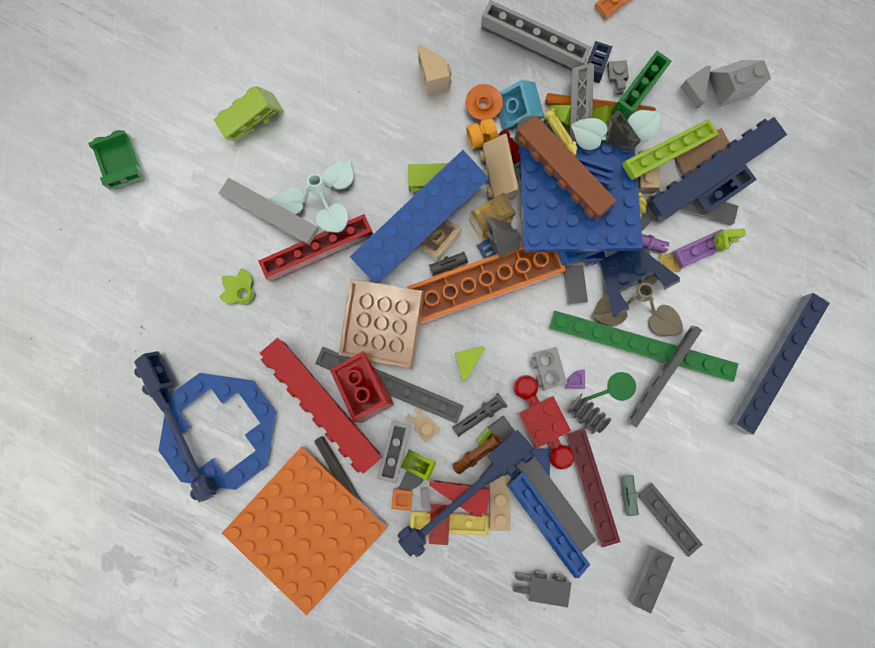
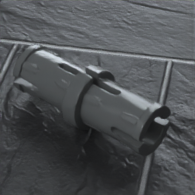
(447, 263)

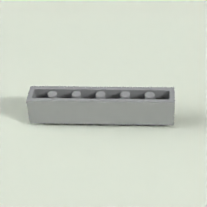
(534, 35)

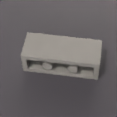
(394, 452)

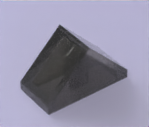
(620, 133)

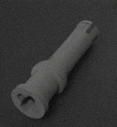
(487, 409)

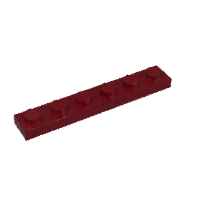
(593, 488)

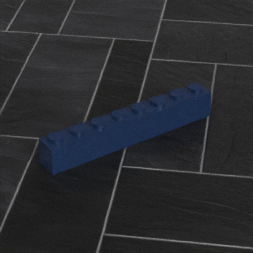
(721, 166)
(779, 364)

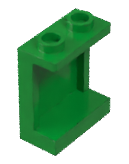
(116, 159)

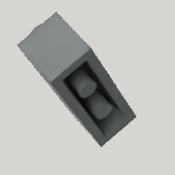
(650, 579)

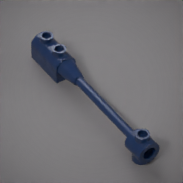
(157, 382)
(504, 462)

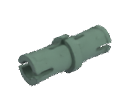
(630, 495)

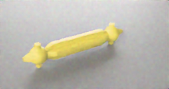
(559, 130)

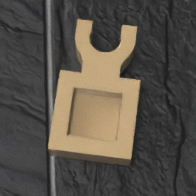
(424, 426)

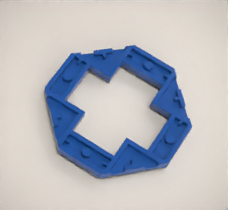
(259, 437)

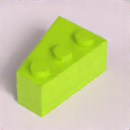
(246, 112)

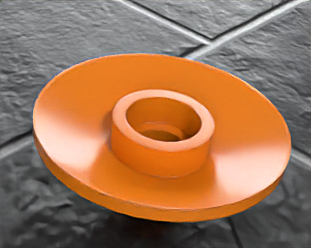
(488, 95)

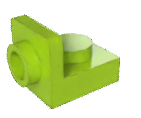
(726, 237)

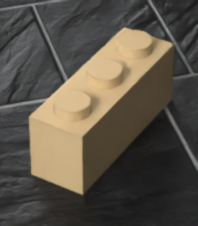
(499, 505)

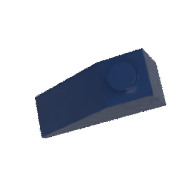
(726, 188)

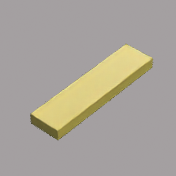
(459, 522)

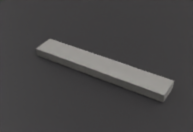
(269, 211)

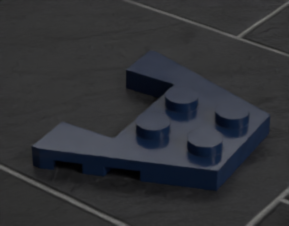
(626, 270)

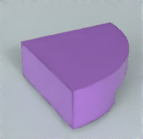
(576, 380)

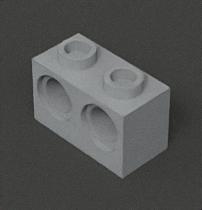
(554, 367)

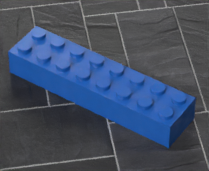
(419, 217)

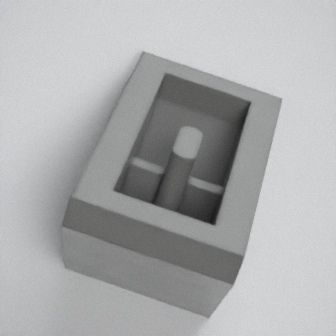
(697, 86)

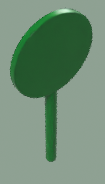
(620, 387)

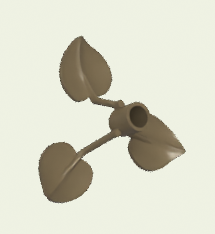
(663, 322)

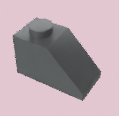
(502, 236)

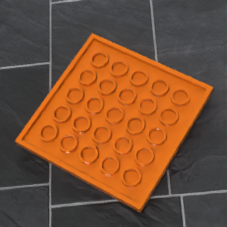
(304, 530)

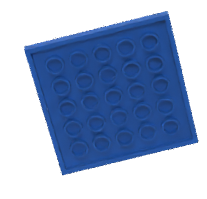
(559, 225)

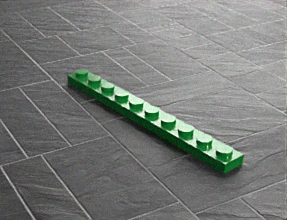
(641, 345)

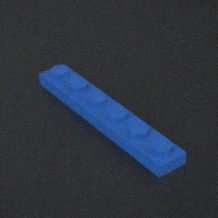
(548, 524)

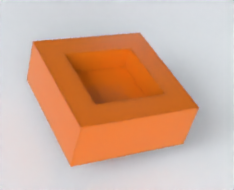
(402, 499)

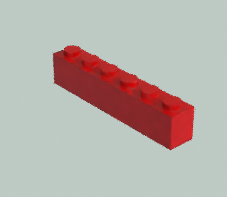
(320, 247)

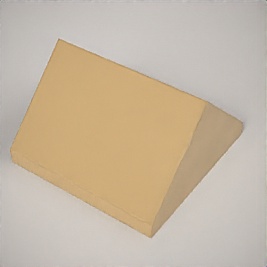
(440, 240)

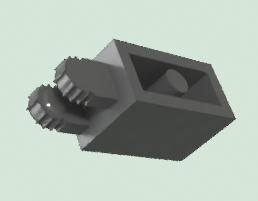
(545, 588)

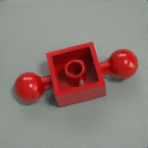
(543, 422)

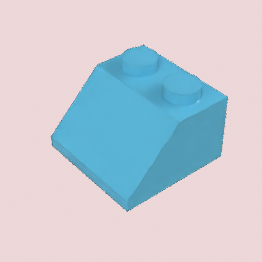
(518, 102)

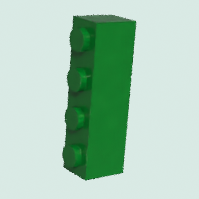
(642, 84)

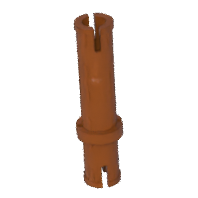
(471, 458)

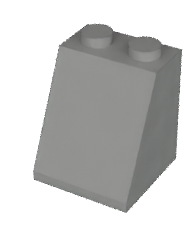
(739, 80)

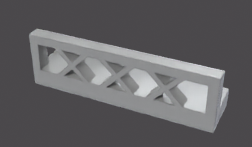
(581, 94)

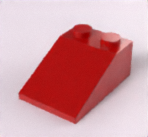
(361, 388)
(474, 505)

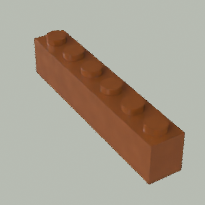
(565, 168)

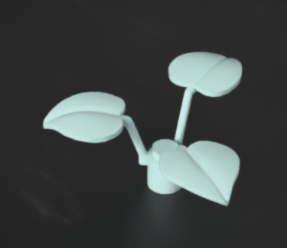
(590, 131)
(333, 217)

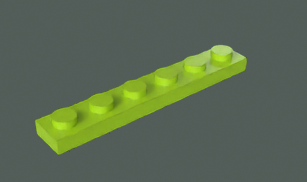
(669, 149)

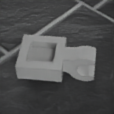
(619, 74)

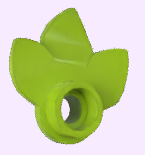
(236, 286)

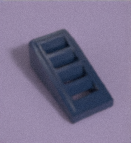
(598, 71)

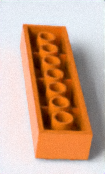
(485, 281)

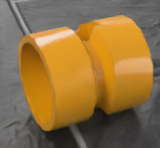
(481, 133)

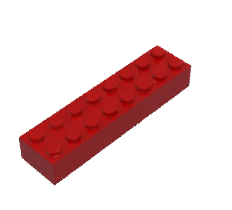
(321, 405)

